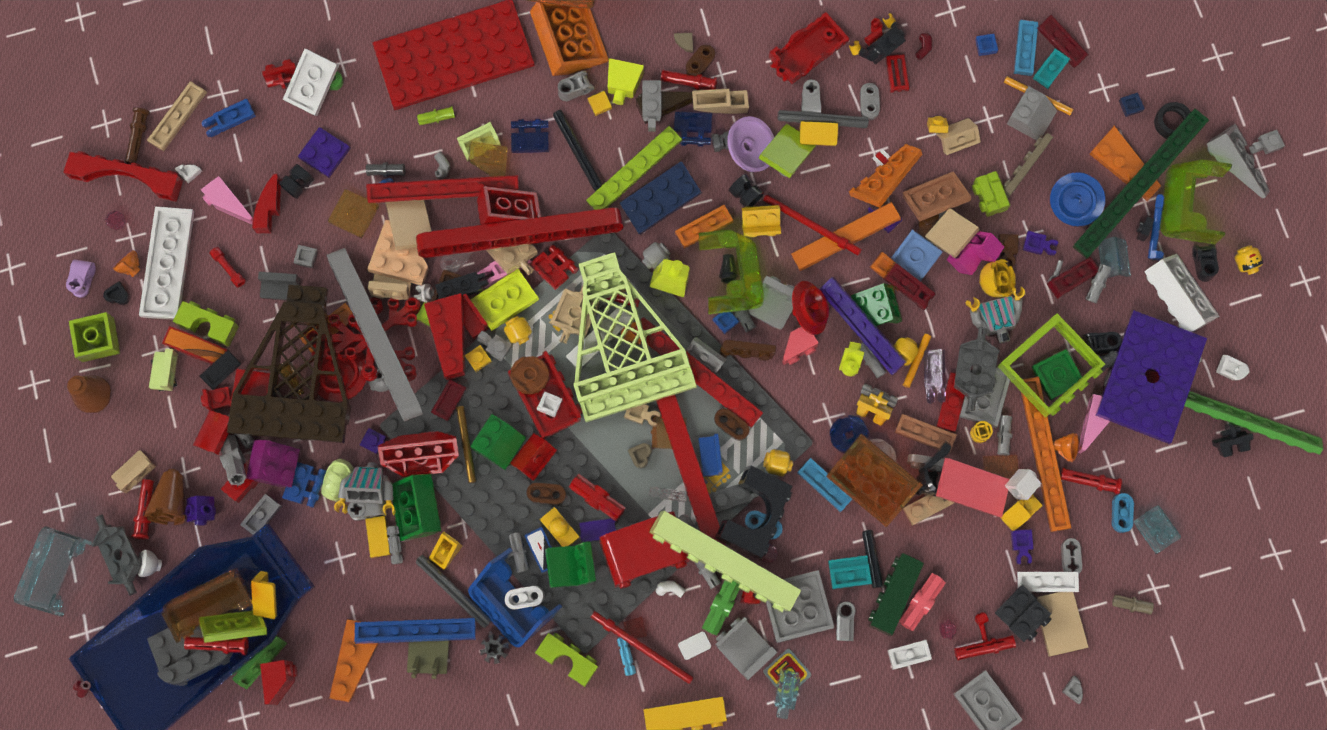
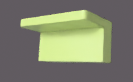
(163, 370)

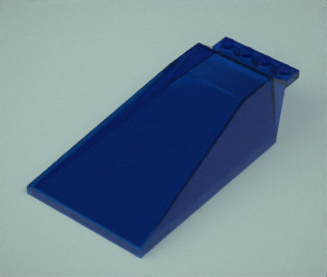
(121, 660)

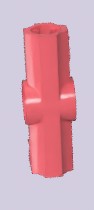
(922, 602)

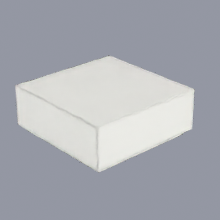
(549, 404)

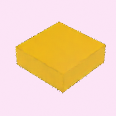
(599, 103)

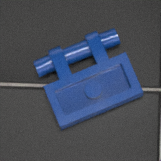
(300, 484)

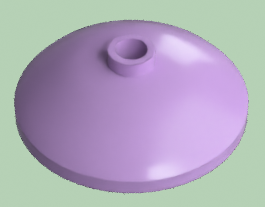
(753, 135)

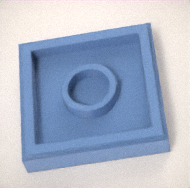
(916, 255)

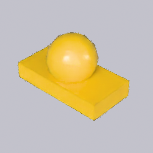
(559, 528)

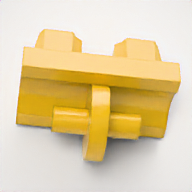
(876, 405)

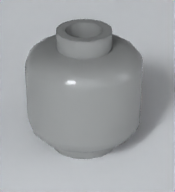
(655, 254)

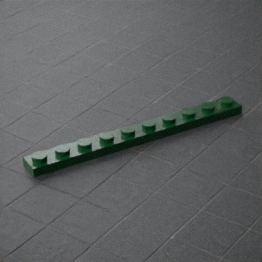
(1140, 183)

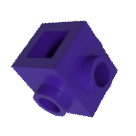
(200, 510)

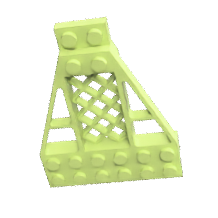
(636, 383)

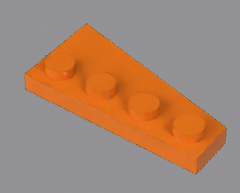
(1120, 159)
(351, 664)

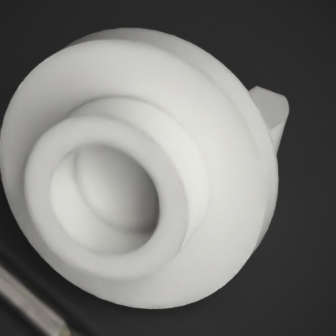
(426, 293)

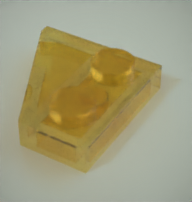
(488, 158)

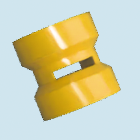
(978, 434)

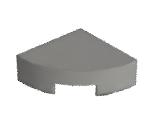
(1074, 690)

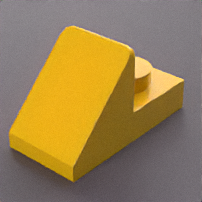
(1020, 512)

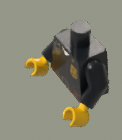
(885, 44)

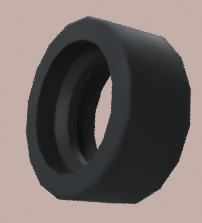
(1176, 107)

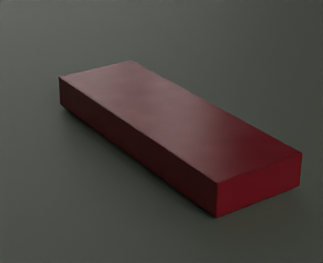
(1062, 40)
(1073, 277)

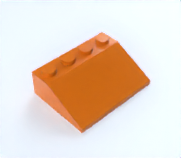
(568, 38)

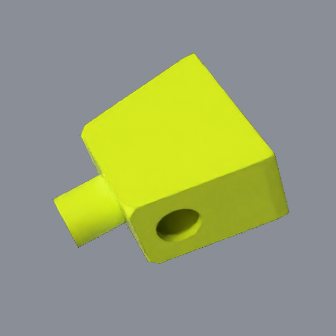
(623, 79)
(671, 277)

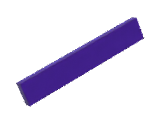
(862, 326)

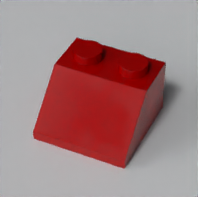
(277, 680)

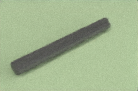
(842, 120)
(453, 591)

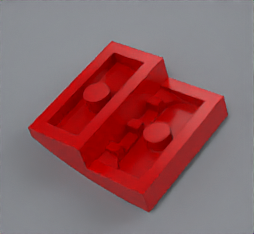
(213, 433)

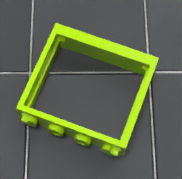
(1076, 342)

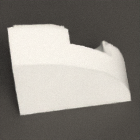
(188, 172)

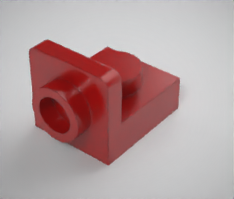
(216, 398)

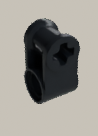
(1205, 258)
(1099, 343)

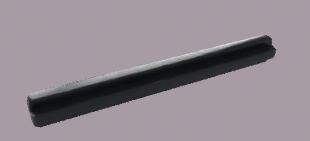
(577, 150)

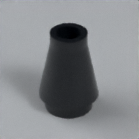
(728, 269)

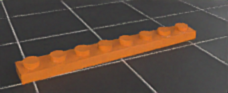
(1046, 461)

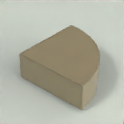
(684, 41)

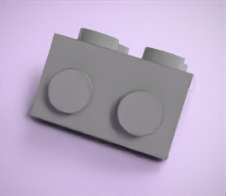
(776, 304)

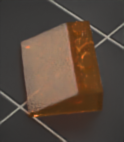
(874, 480)

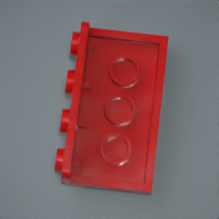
(568, 412)

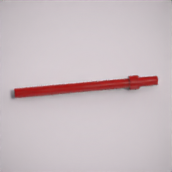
(842, 242)
(609, 625)

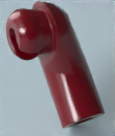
(926, 41)
(82, 688)

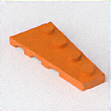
(887, 177)

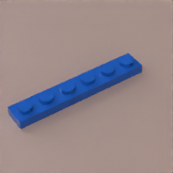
(415, 630)

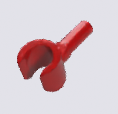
(981, 619)

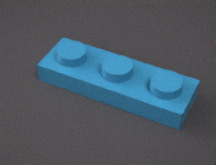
(1025, 47)
(816, 477)

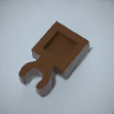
(1010, 244)

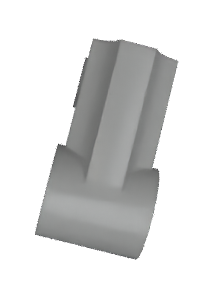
(845, 624)

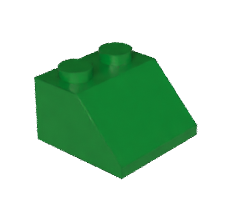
(498, 442)

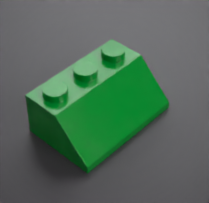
(415, 507)

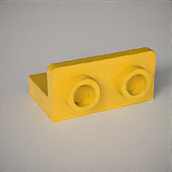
(761, 221)

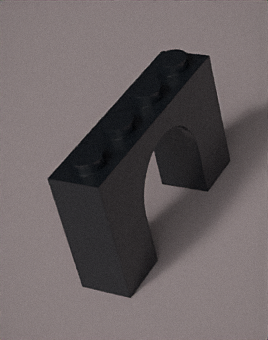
(775, 495)

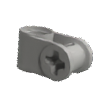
(577, 84)
(811, 101)
(369, 510)

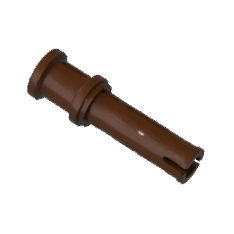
(137, 128)

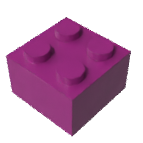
(272, 463)

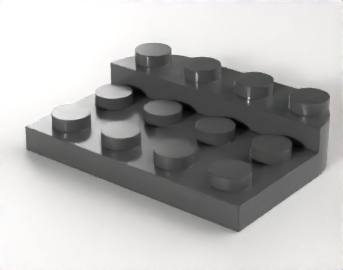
(181, 665)

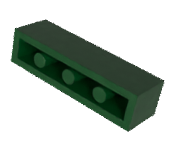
(896, 594)

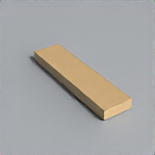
(176, 116)

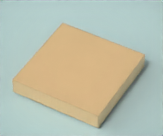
(952, 233)

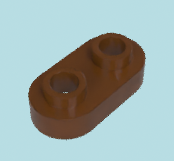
(701, 60)
(732, 424)
(546, 494)

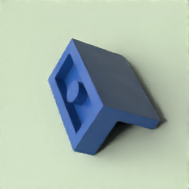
(710, 456)

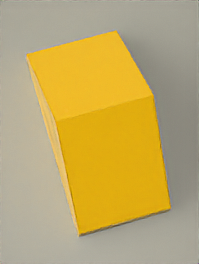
(445, 551)

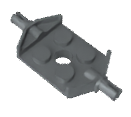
(980, 354)
(110, 542)

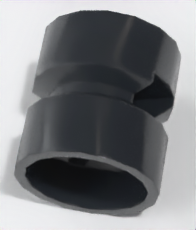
(294, 187)
(744, 189)

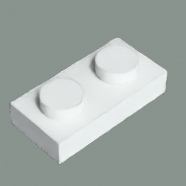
(909, 654)

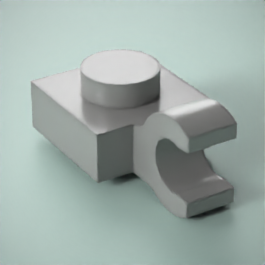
(1268, 142)
(496, 347)

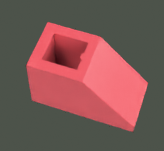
(798, 344)

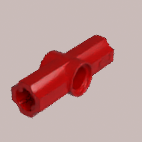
(597, 497)

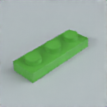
(252, 669)

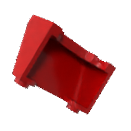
(635, 553)

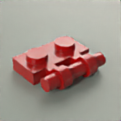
(550, 271)

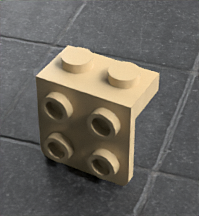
(389, 288)

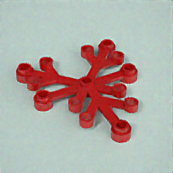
(348, 337)

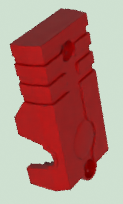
(807, 48)

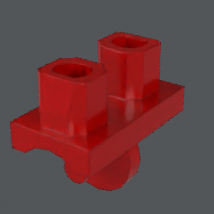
(279, 75)

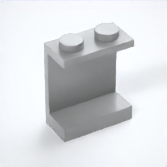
(745, 648)

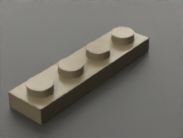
(1031, 157)

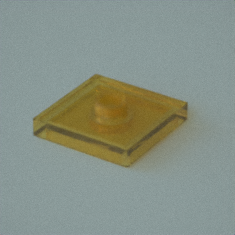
(353, 213)

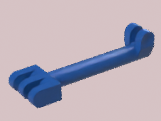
(1153, 254)

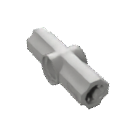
(233, 461)

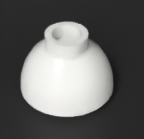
(149, 563)

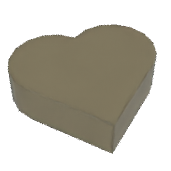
(640, 454)

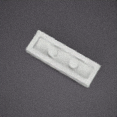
(1049, 581)

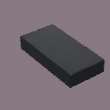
(220, 369)

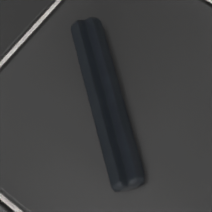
(871, 552)

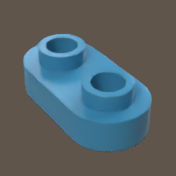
(1122, 513)
(760, 517)

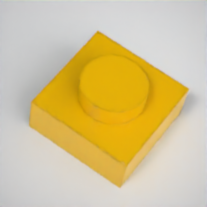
(937, 125)
(478, 358)

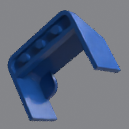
(489, 594)

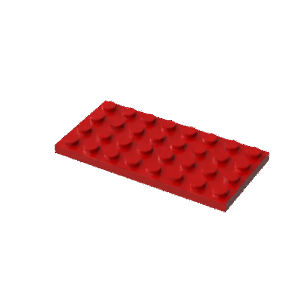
(453, 54)

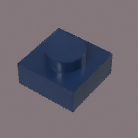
(1131, 104)

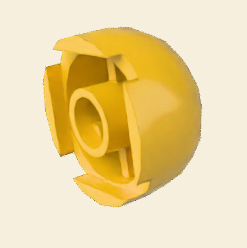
(997, 279)

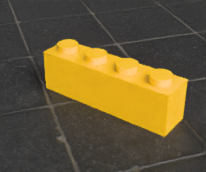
(686, 715)

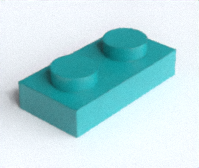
(1051, 68)

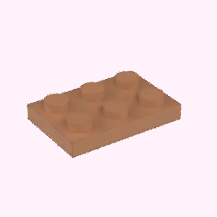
(936, 196)

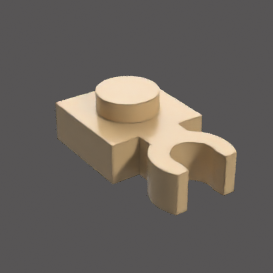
(640, 413)

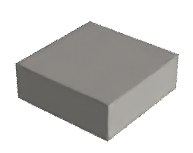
(305, 256)

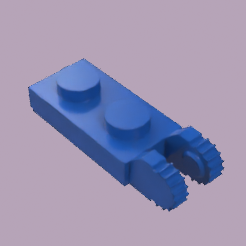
(229, 117)

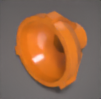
(128, 264)
(1067, 446)

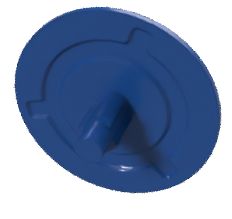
(1077, 199)

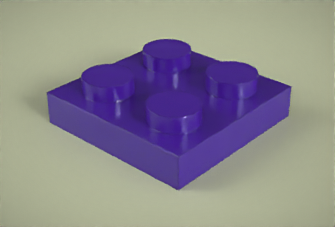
(324, 152)

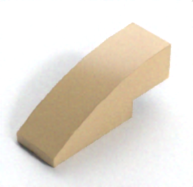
(721, 101)

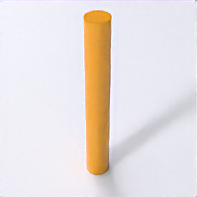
(916, 362)

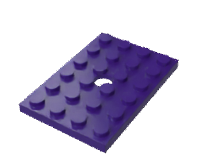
(1143, 405)

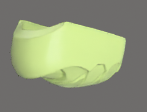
(334, 475)

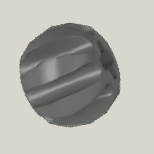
(488, 648)

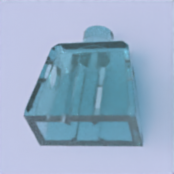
(787, 684)

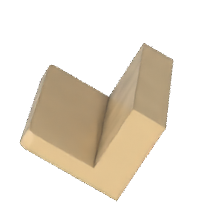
(959, 136)
(133, 471)

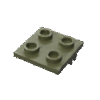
(428, 658)

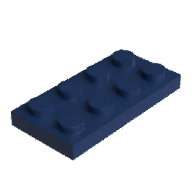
(660, 198)

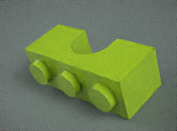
(191, 316)
(583, 667)

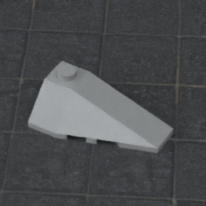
(1230, 148)

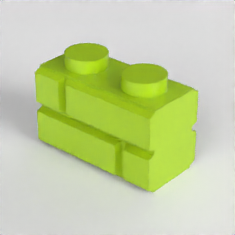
(991, 194)

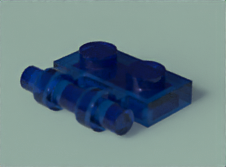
(693, 123)
(530, 142)

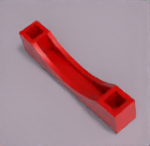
(87, 168)

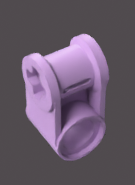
(80, 277)

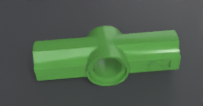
(721, 607)

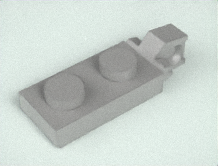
(651, 103)

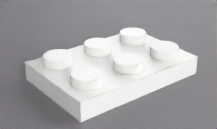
(311, 82)

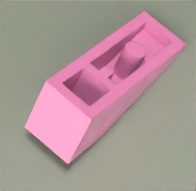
(224, 200)
(1092, 424)

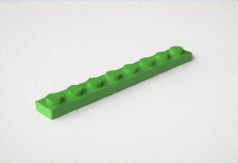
(1254, 423)

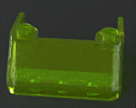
(1179, 190)
(741, 293)

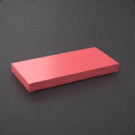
(972, 487)

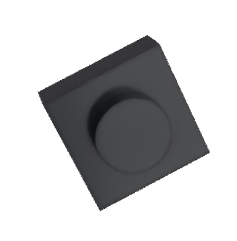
(1144, 229)

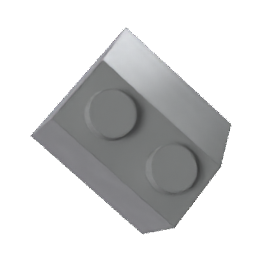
(1032, 114)

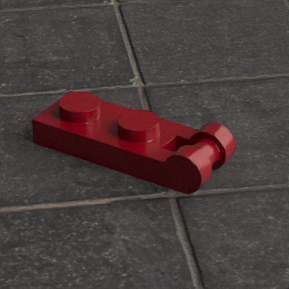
(909, 285)

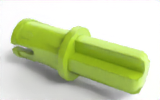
(435, 116)

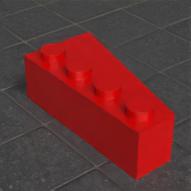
(447, 328)

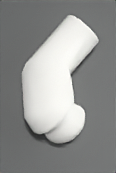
(669, 586)

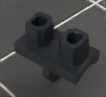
(1232, 437)

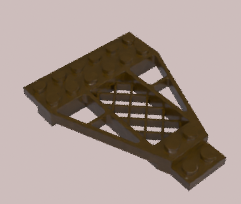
(285, 416)

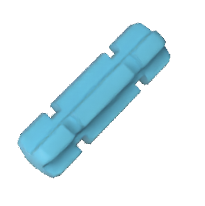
(626, 657)

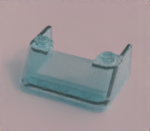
(47, 570)

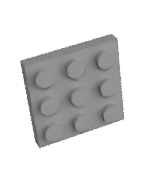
(809, 613)

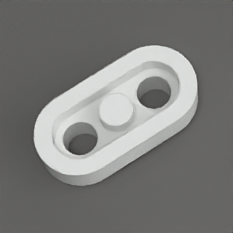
(525, 597)

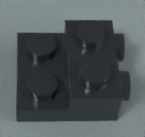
(1024, 613)

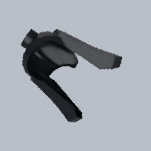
(928, 478)

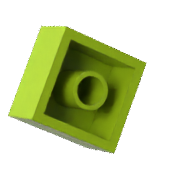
(94, 337)

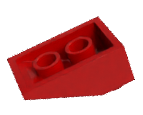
(506, 205)

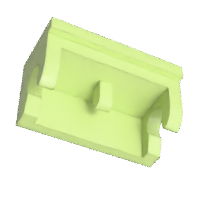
(483, 134)

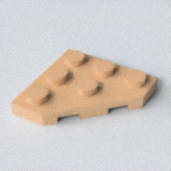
(394, 263)

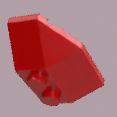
(419, 453)

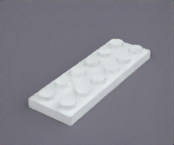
(166, 263)

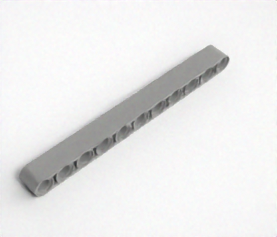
(374, 335)

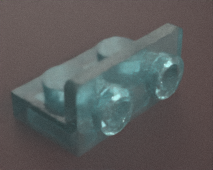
(1157, 529)

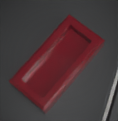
(448, 400)

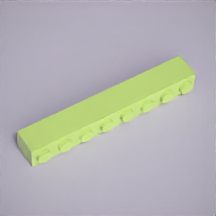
(725, 561)

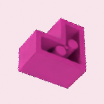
(981, 247)

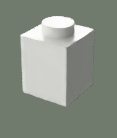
(1023, 484)

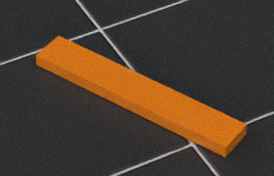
(854, 232)

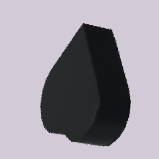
(116, 294)

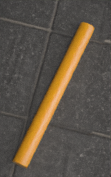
(1021, 87)

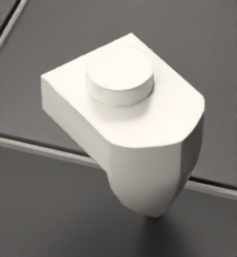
(1232, 368)

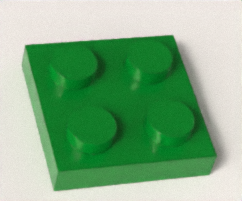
(1057, 374)

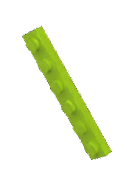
(634, 169)

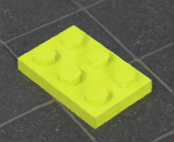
(505, 299)

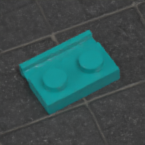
(849, 572)

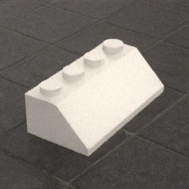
(1181, 293)

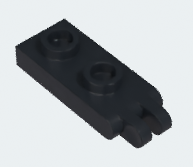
(464, 284)

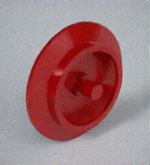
(810, 307)
(351, 375)

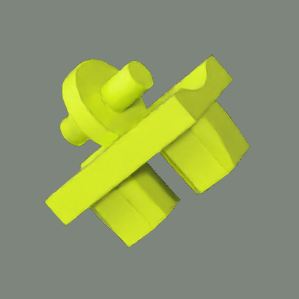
(851, 359)

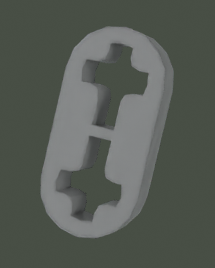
(1076, 555)

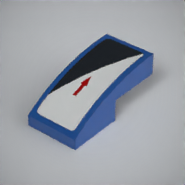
(538, 543)

